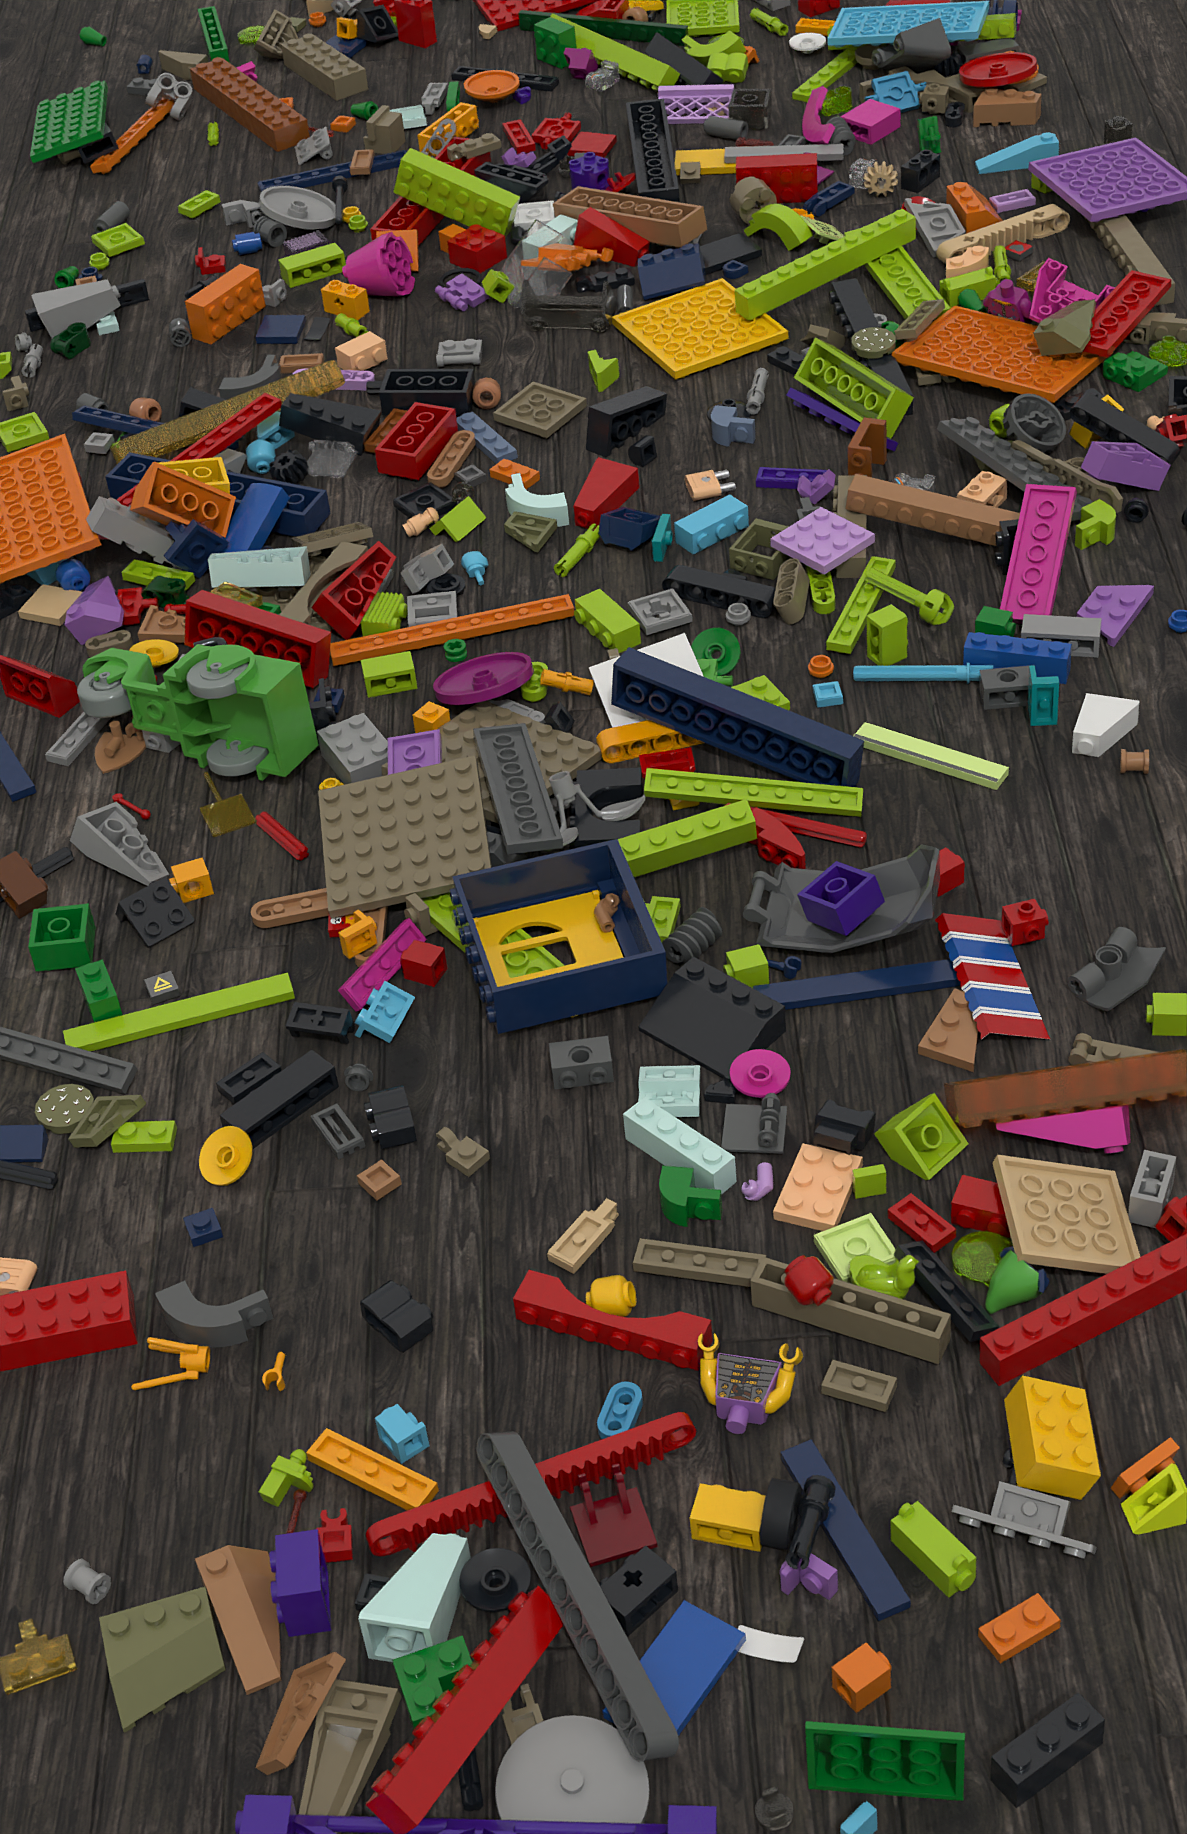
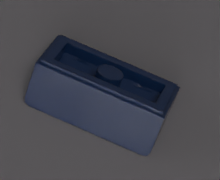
(23, 1143)

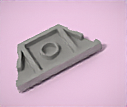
(935, 223)

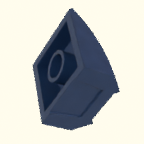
(627, 527)

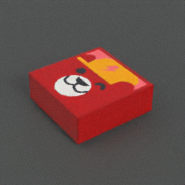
(339, 923)

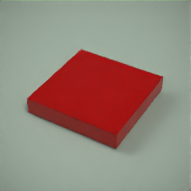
(592, 142)

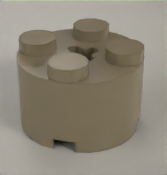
(750, 196)

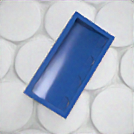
(255, 517)

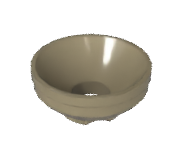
(864, 56)

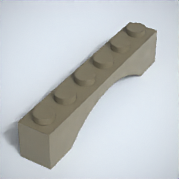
(335, 565)

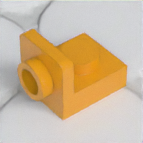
(358, 936)

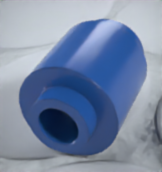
(247, 243)

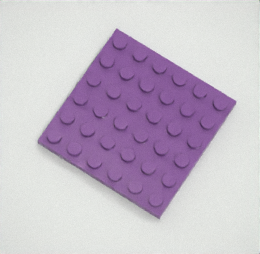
(1112, 179)

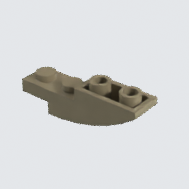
(1156, 326)

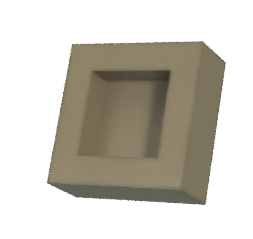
(690, 172)

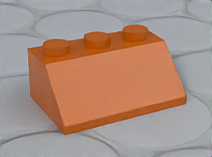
(971, 207)

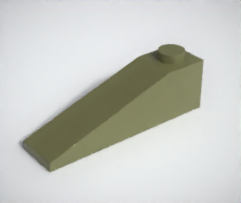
(1066, 329)

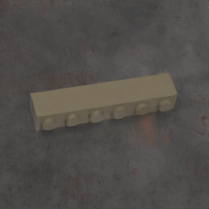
(856, 564)
(858, 1314)

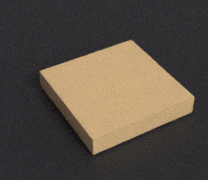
(49, 605)

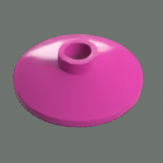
(760, 1073)

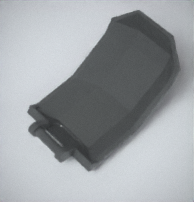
(905, 883)

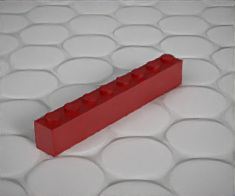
(1085, 1312)
(465, 1712)

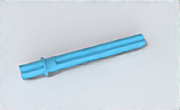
(919, 673)

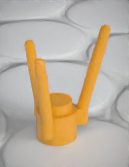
(192, 1358)

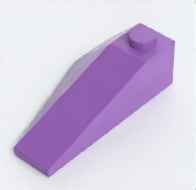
(95, 611)

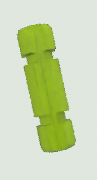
(213, 134)

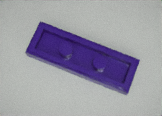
(784, 477)

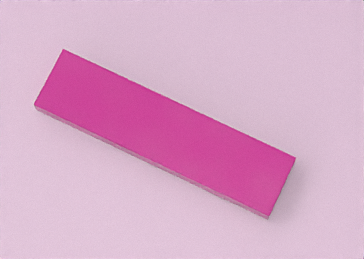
(380, 965)

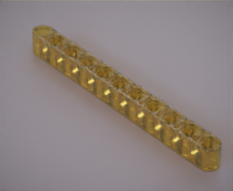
(196, 425)

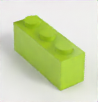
(312, 265)
(607, 621)

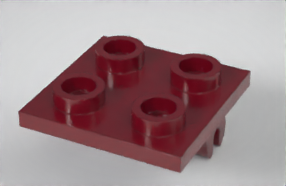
(612, 1525)

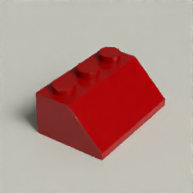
(37, 687)

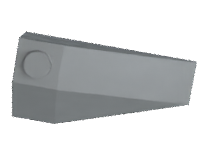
(113, 840)

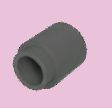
(91, 401)

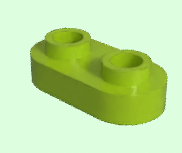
(532, 689)

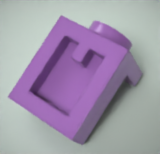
(522, 159)
(818, 487)
(816, 1578)

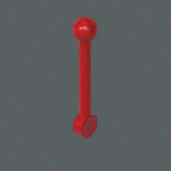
(145, 814)

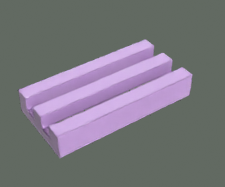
(1012, 200)

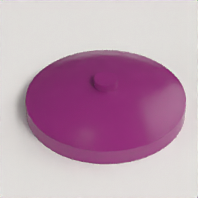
(483, 678)

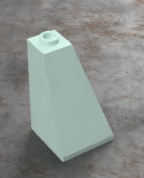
(417, 1601)

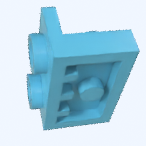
(385, 1012)

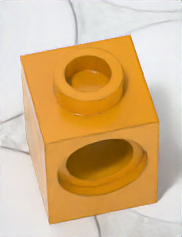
(191, 880)

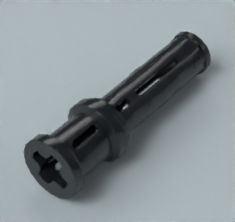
(812, 1511)

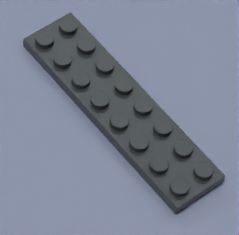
(1002, 458)
(517, 789)

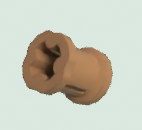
(1134, 761)

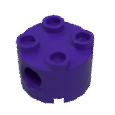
(589, 172)

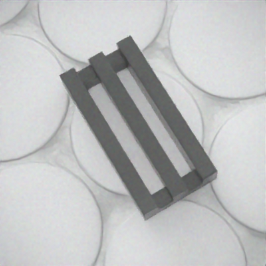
(346, 1146)

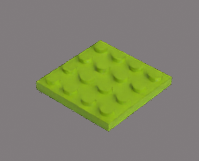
(704, 16)

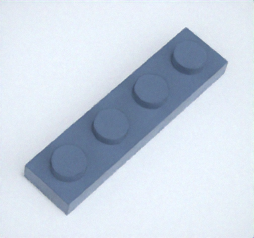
(486, 438)

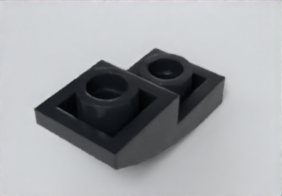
(13, 599)

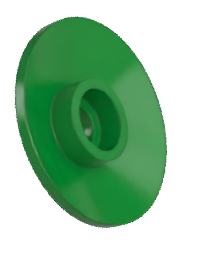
(721, 641)

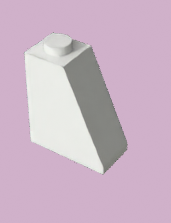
(1103, 723)

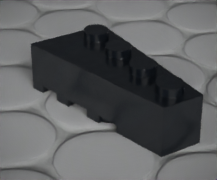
(329, 420)

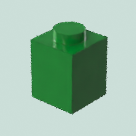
(995, 622)

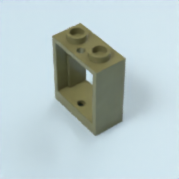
(760, 565)

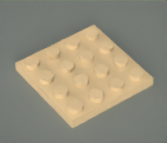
(1065, 1215)

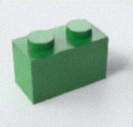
(98, 991)

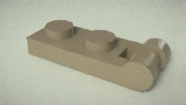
(1100, 1050)

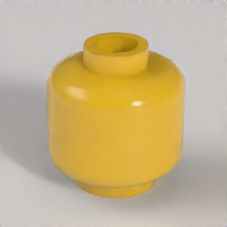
(612, 1295)

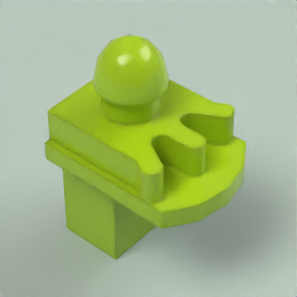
(283, 1475)

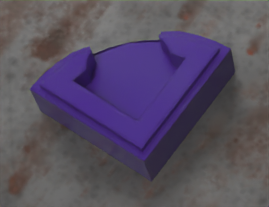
(522, 95)

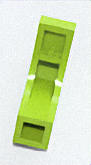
(726, 44)
(783, 221)

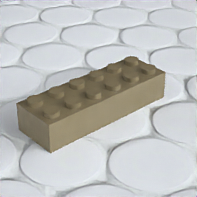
(324, 67)

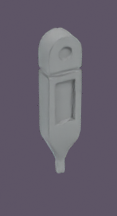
(520, 709)

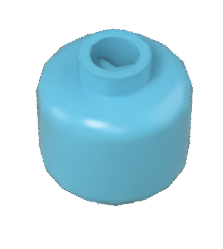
(260, 455)

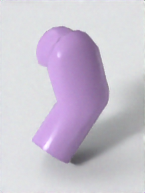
(762, 1186)

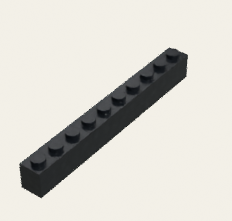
(857, 314)

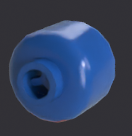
(72, 575)

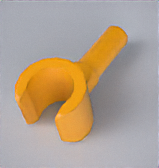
(275, 1373)

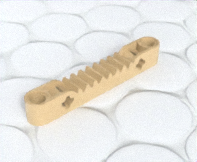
(1030, 225)

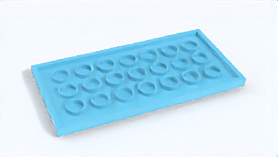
(882, 23)

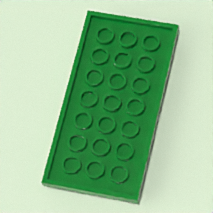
(69, 121)

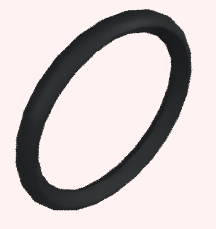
(460, 270)

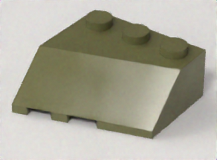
(160, 1652)

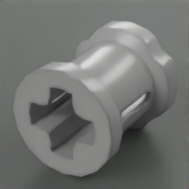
(87, 1581)

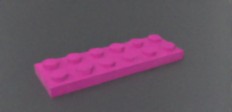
(1038, 550)

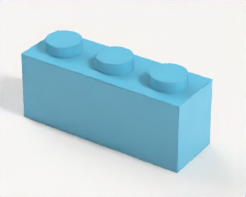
(711, 524)

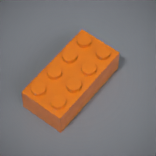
(225, 303)

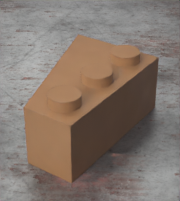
(1007, 106)

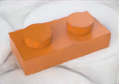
(505, 468)
(1138, 1473)
(1019, 1628)

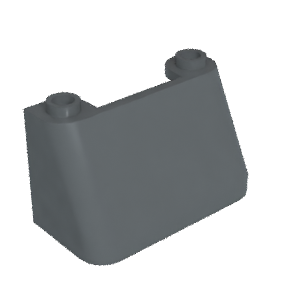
(916, 48)

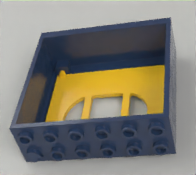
(559, 894)

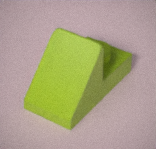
(602, 371)

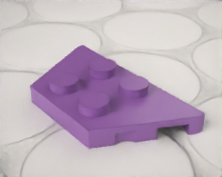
(1116, 607)

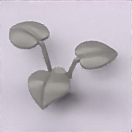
(564, 794)

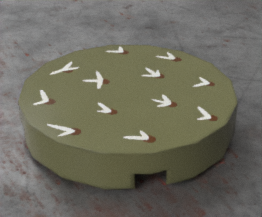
(873, 342)
(63, 1107)

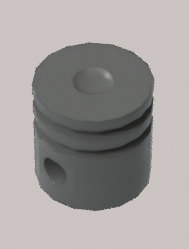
(270, 231)

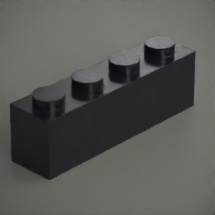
(282, 1098)

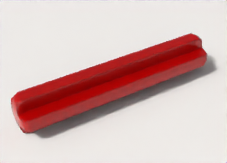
(282, 835)

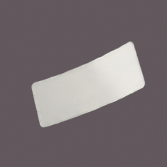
(770, 1645)

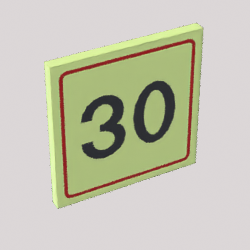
(823, 231)

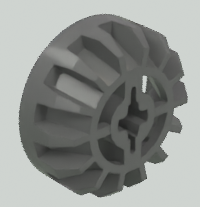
(1034, 417)

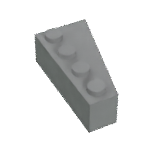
(138, 532)

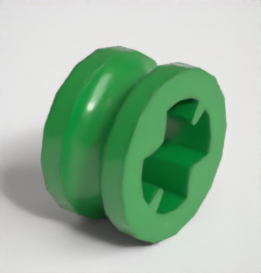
(455, 650)

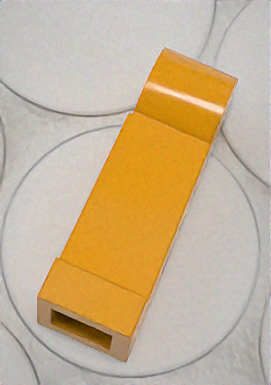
(346, 28)

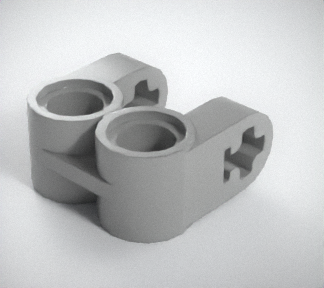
(172, 92)

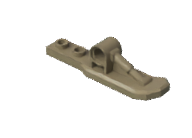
(1073, 475)

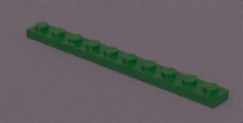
(612, 28)

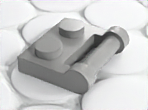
(459, 352)
(440, 604)

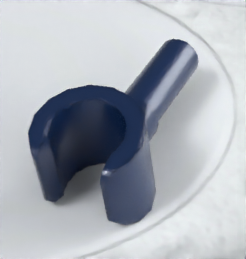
(789, 968)

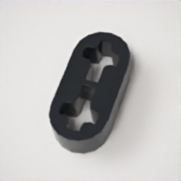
(954, 114)

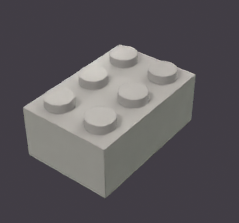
(354, 749)

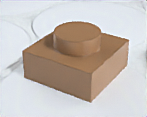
(379, 1179)

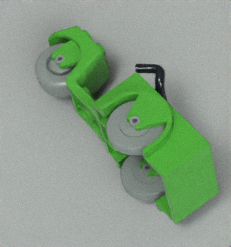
(216, 701)

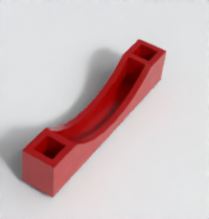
(668, 1338)

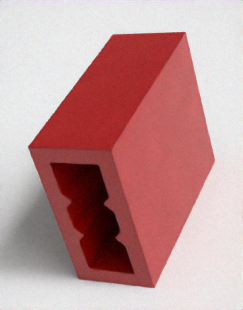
(415, 22)

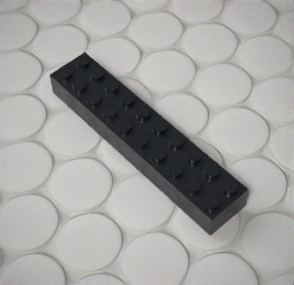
(652, 150)

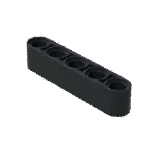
(1119, 427)
(720, 590)

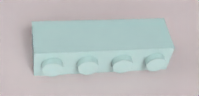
(679, 1145)

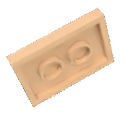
(817, 1188)

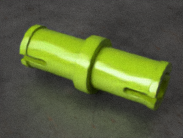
(350, 325)

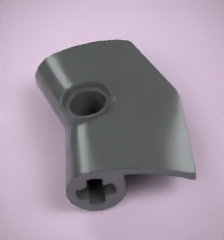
(1117, 971)

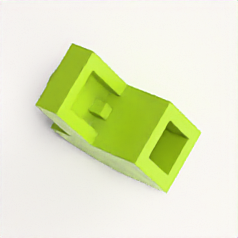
(1096, 525)

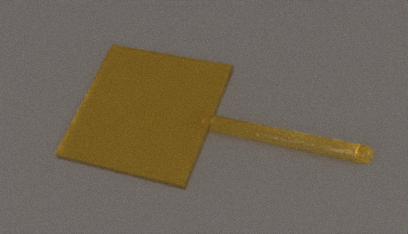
(226, 814)

